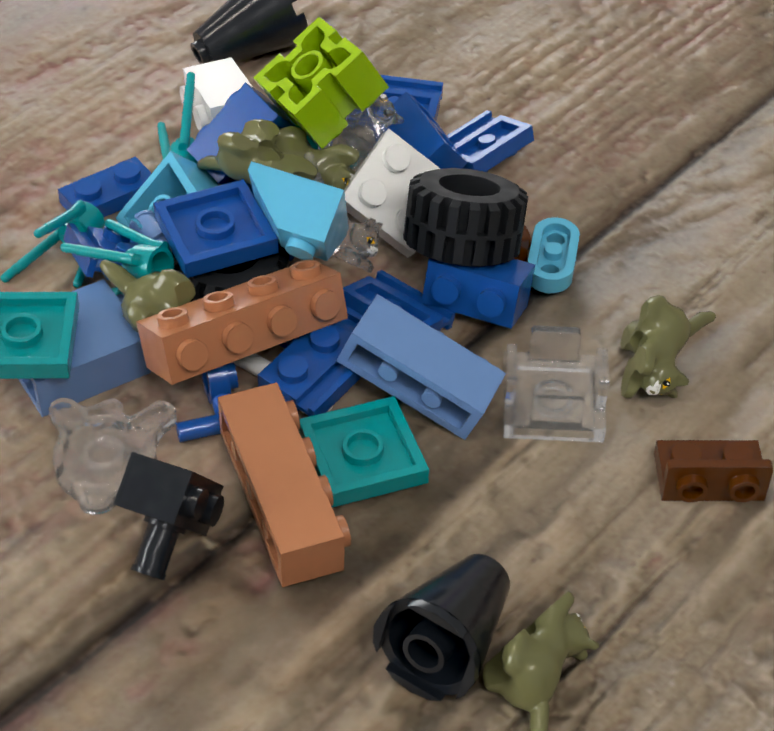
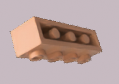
(241, 320)
(282, 484)

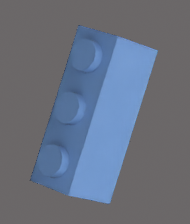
(421, 367)

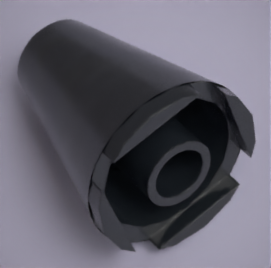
(247, 30)
(444, 628)

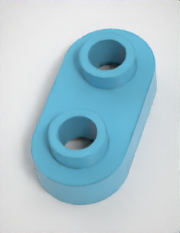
(554, 253)

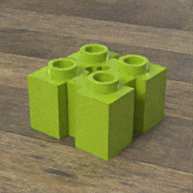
(321, 82)

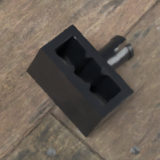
(171, 503)

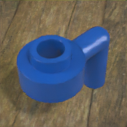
(216, 384)

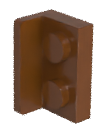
(712, 470)

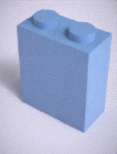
(104, 352)

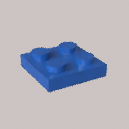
(215, 228)

